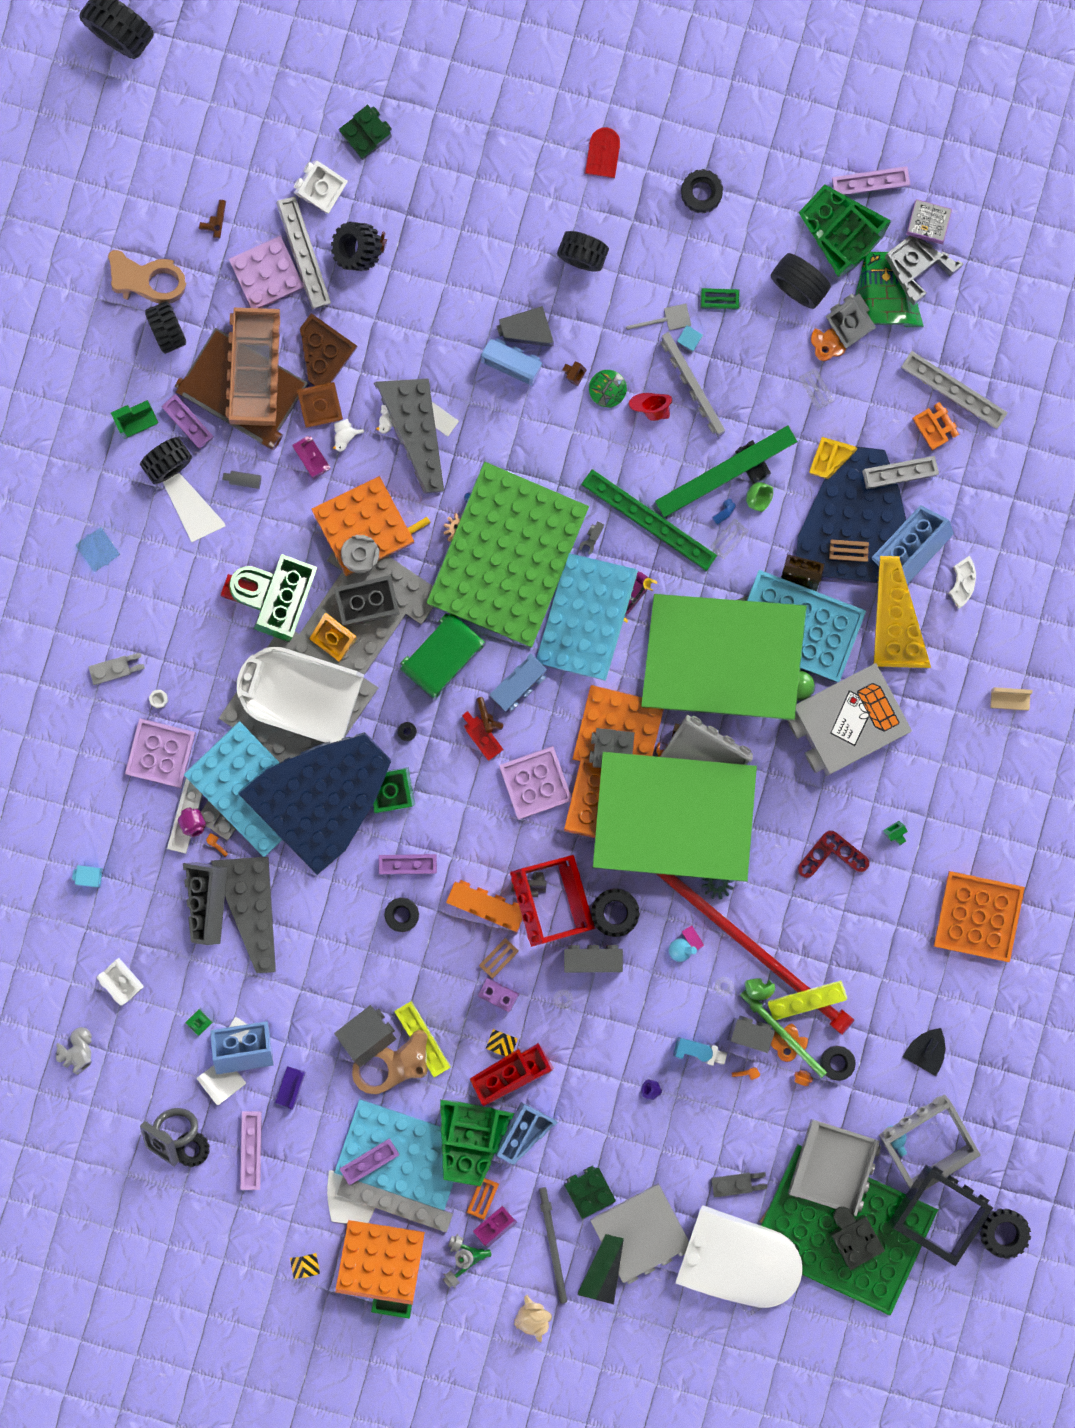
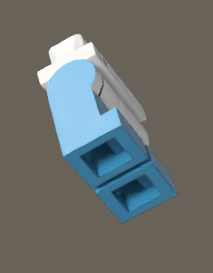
(701, 1051)

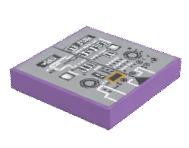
(929, 221)

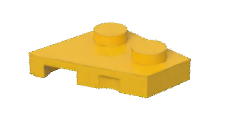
(830, 457)

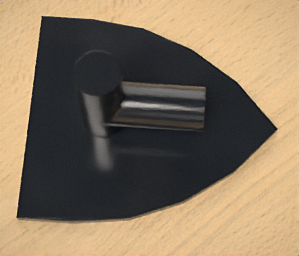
(927, 1051)

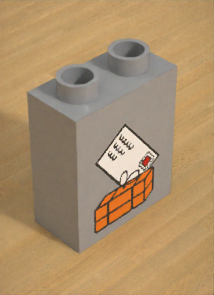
(849, 720)

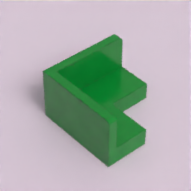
(134, 419)

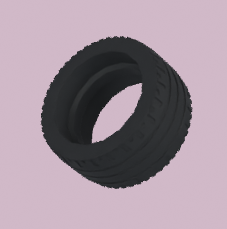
(800, 280)

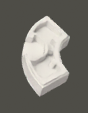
(964, 583)

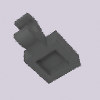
(594, 532)

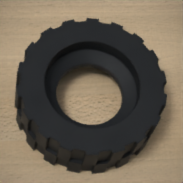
(702, 205)

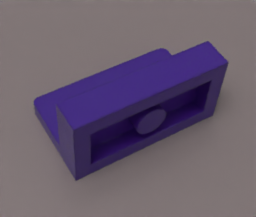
(290, 1087)

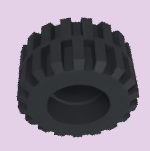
(344, 246)
(582, 251)
(165, 327)
(166, 460)
(630, 904)
(1017, 1245)

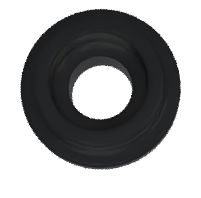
(411, 736)

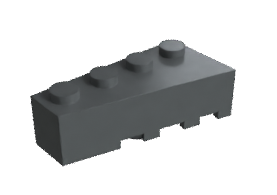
(206, 901)

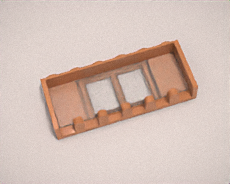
(253, 366)

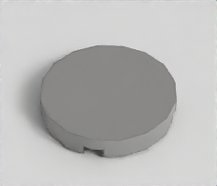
(360, 554)

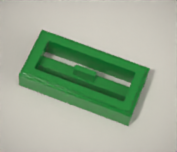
(720, 291)

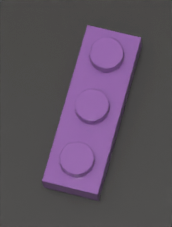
(187, 421)
(408, 864)
(369, 1161)

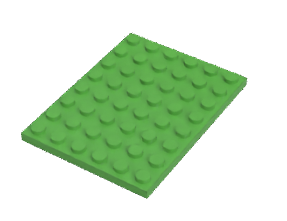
(507, 554)

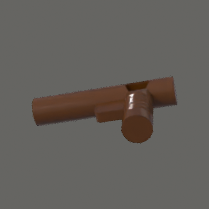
(215, 220)
(487, 719)

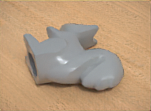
(79, 1054)

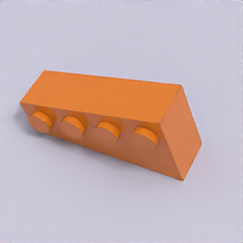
(485, 906)

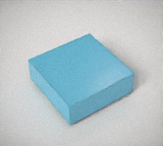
(689, 338)

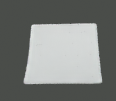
(220, 1085)

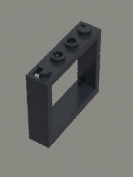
(913, 1196)

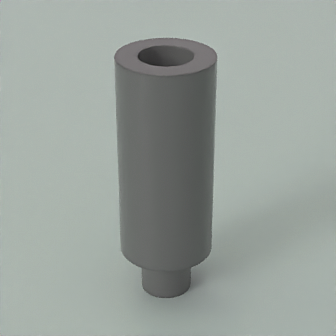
(243, 479)

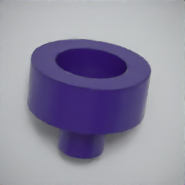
(651, 1089)

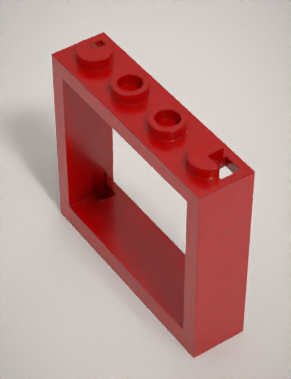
(574, 892)

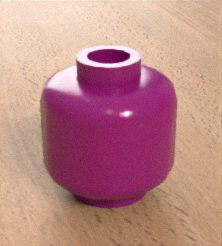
(191, 822)

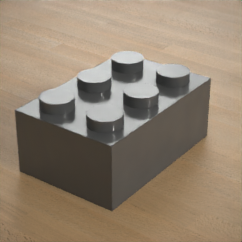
(367, 601)
(593, 959)
(751, 1035)

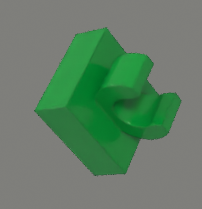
(896, 832)
(198, 1022)

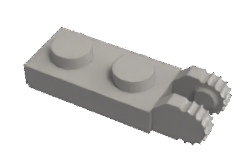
(114, 669)

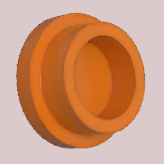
(803, 1078)

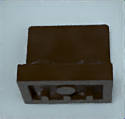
(802, 572)

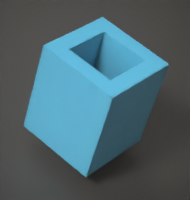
(87, 876)

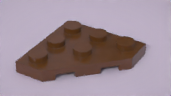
(324, 350)

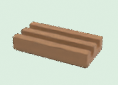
(849, 543)
(487, 970)

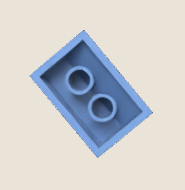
(511, 361)
(233, 1056)

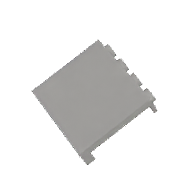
(704, 743)
(834, 1166)
(648, 1229)

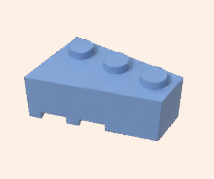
(519, 683)
(523, 1132)

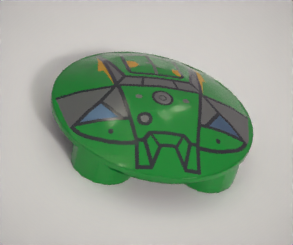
(607, 388)

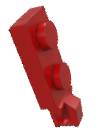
(485, 741)

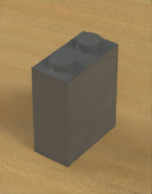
(366, 1035)

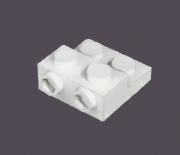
(320, 186)

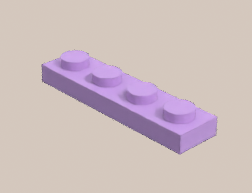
(872, 181)
(251, 1150)

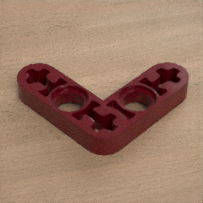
(827, 849)

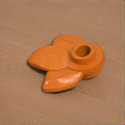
(827, 341)
(780, 1044)

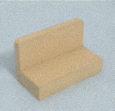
(1010, 698)

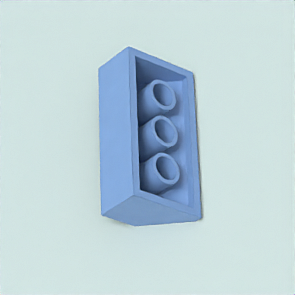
(917, 541)

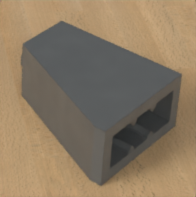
(526, 328)

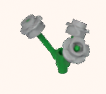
(463, 1259)

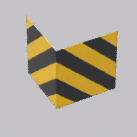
(501, 1043)
(305, 1266)

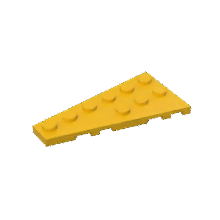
(897, 627)

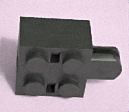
(856, 1237)

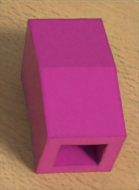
(692, 937)

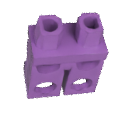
(498, 995)

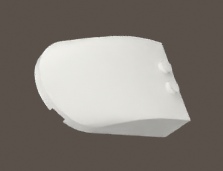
(299, 693)
(740, 1261)

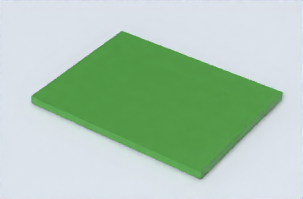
(724, 656)
(674, 816)

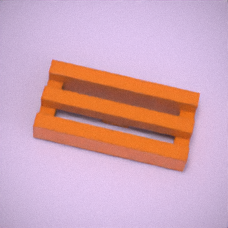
(476, 1213)

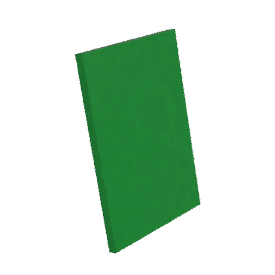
(809, 1228)

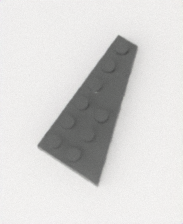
(414, 422)
(251, 906)

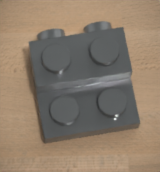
(851, 320)
(610, 741)

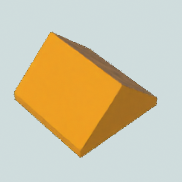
(333, 637)

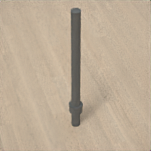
(546, 1208)

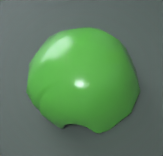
(759, 496)
(806, 686)
(758, 990)

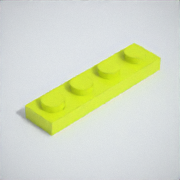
(807, 1000)
(412, 1022)

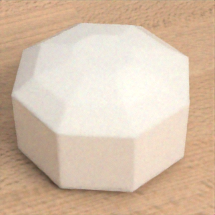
(158, 699)

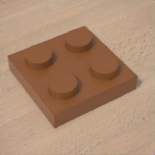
(320, 404)

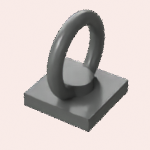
(160, 1142)

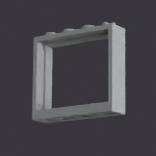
(949, 1164)

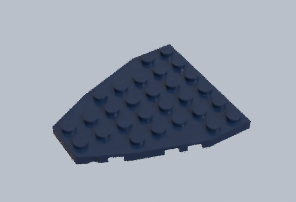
(851, 513)
(320, 796)

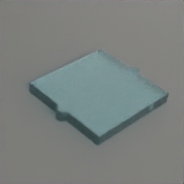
(97, 549)

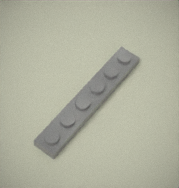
(303, 252)
(695, 390)
(954, 390)
(396, 1204)

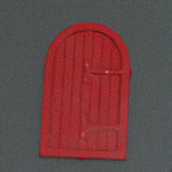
(603, 153)

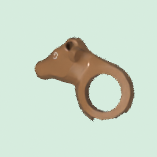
(131, 277)
(402, 1064)

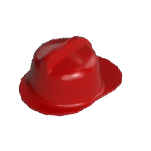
(652, 405)

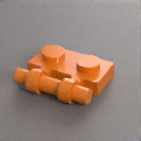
(930, 428)

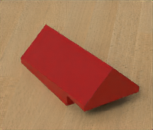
(511, 1073)

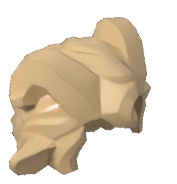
(533, 1319)

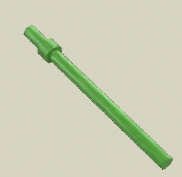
(756, 1006)

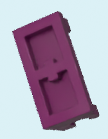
(311, 457)
(494, 1226)

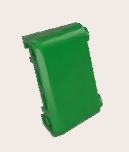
(442, 655)

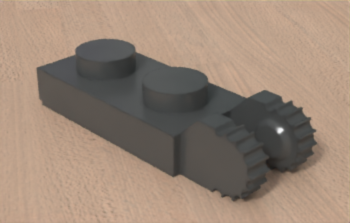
(736, 1184)

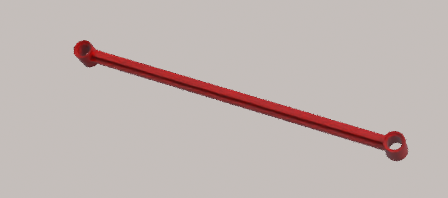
(839, 1020)

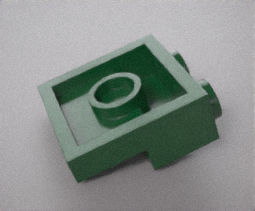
(366, 131)
(589, 1191)

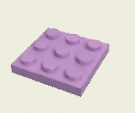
(266, 273)
(160, 753)
(535, 782)

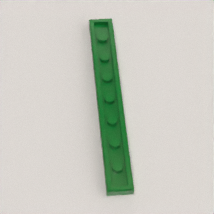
(726, 471)
(649, 520)

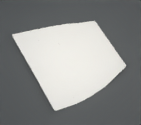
(342, 1208)

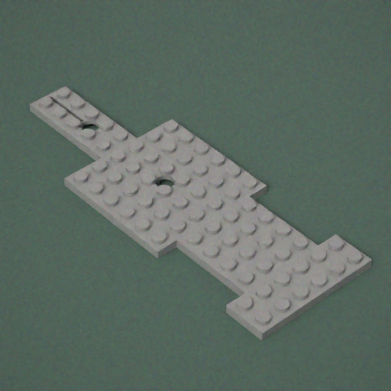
(372, 636)

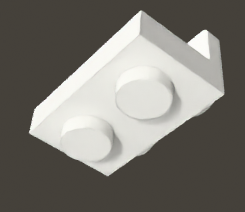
(120, 982)

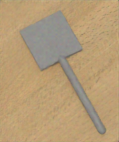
(676, 318)

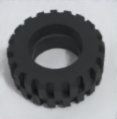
(117, 26)

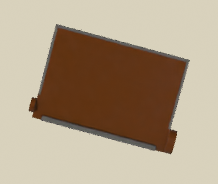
(208, 383)

